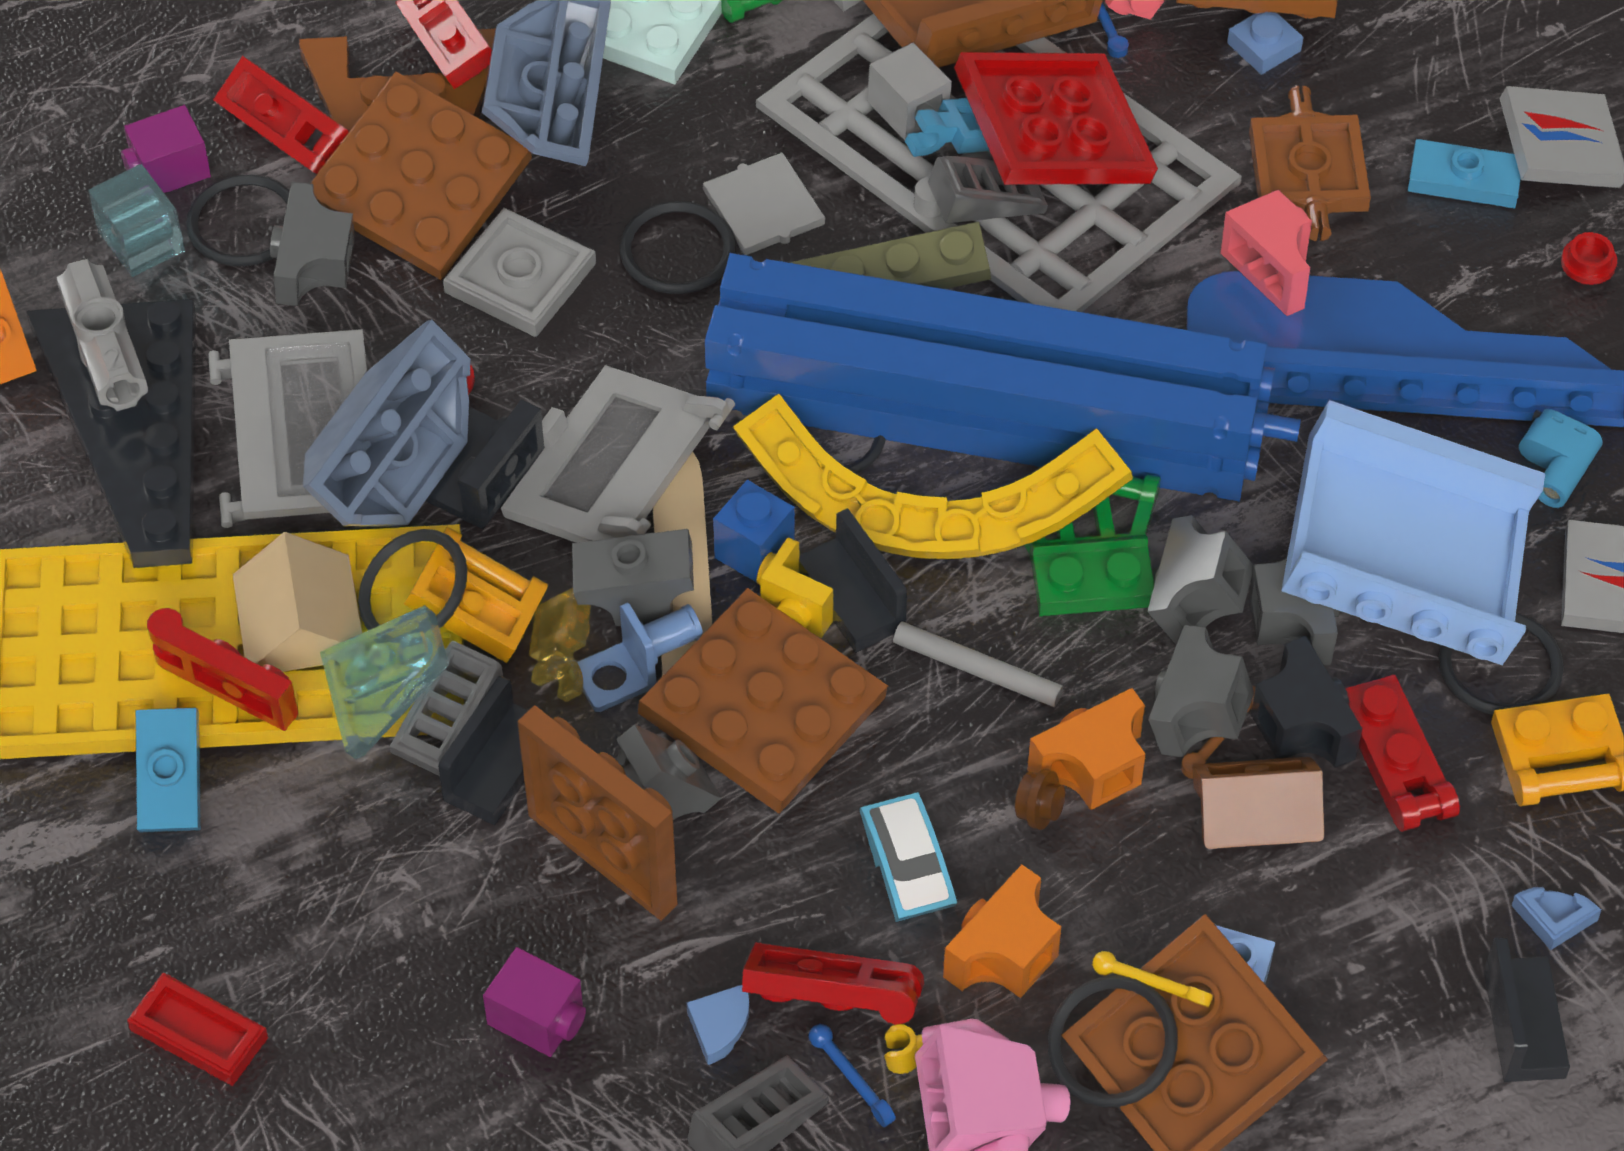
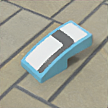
(908, 856)

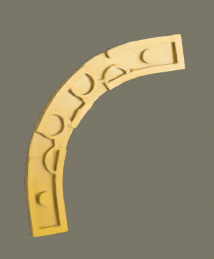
(926, 524)

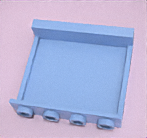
(1411, 532)

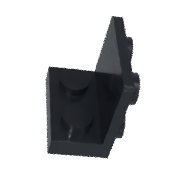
(490, 463)

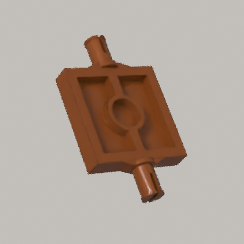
(1311, 161)

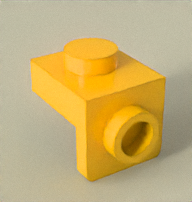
(793, 593)

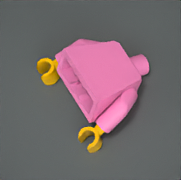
(976, 1086)

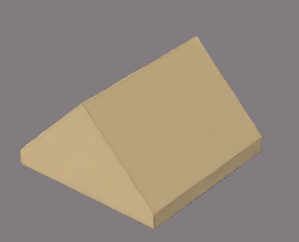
(295, 603)

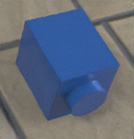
(751, 528)

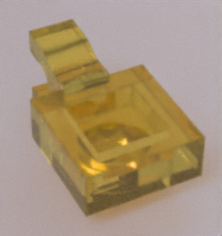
(557, 633)

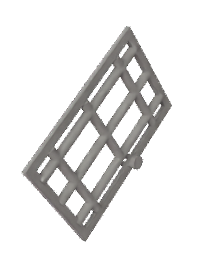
(923, 209)

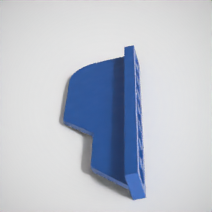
(1396, 353)

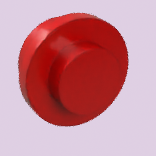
(1589, 258)

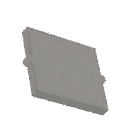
(764, 203)

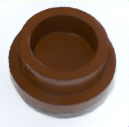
(1039, 798)

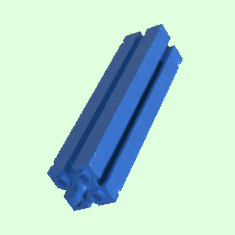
(990, 374)

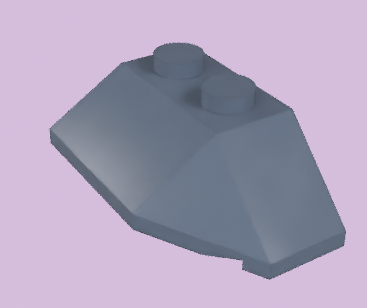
(548, 76)
(393, 433)

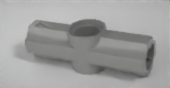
(102, 335)

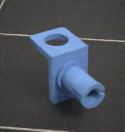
(638, 654)

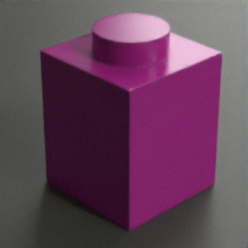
(167, 148)
(534, 1002)

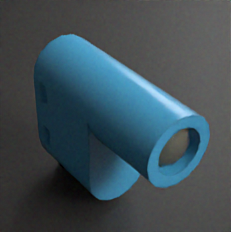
(1563, 449)

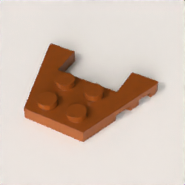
(350, 97)

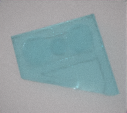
(382, 675)

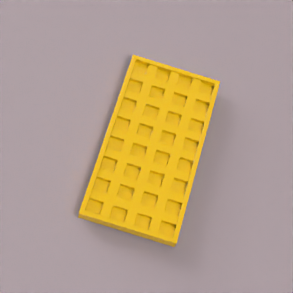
(83, 655)

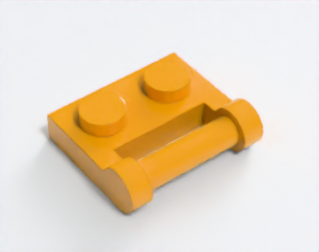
(494, 603)
(1557, 736)

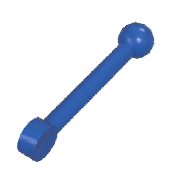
(1117, 45)
(821, 1037)

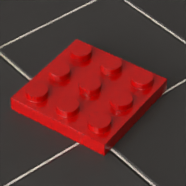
(1055, 118)

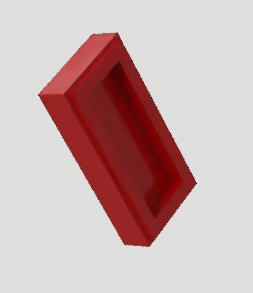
(197, 1029)

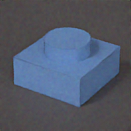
(1265, 40)

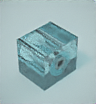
(136, 220)

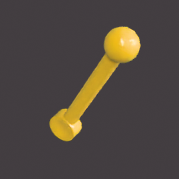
(1106, 963)

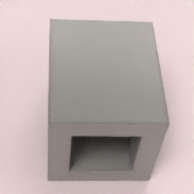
(904, 84)

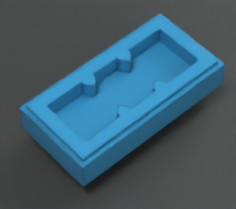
(1464, 173)
(168, 770)

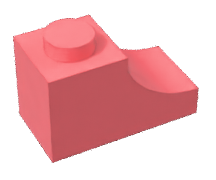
(1270, 247)

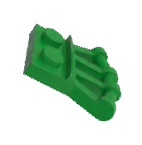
(1102, 569)

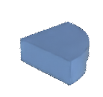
(1555, 914)
(719, 1021)

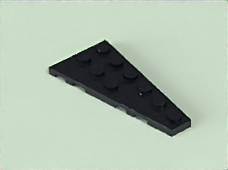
(143, 451)

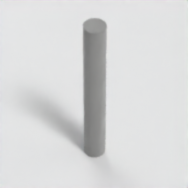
(978, 664)

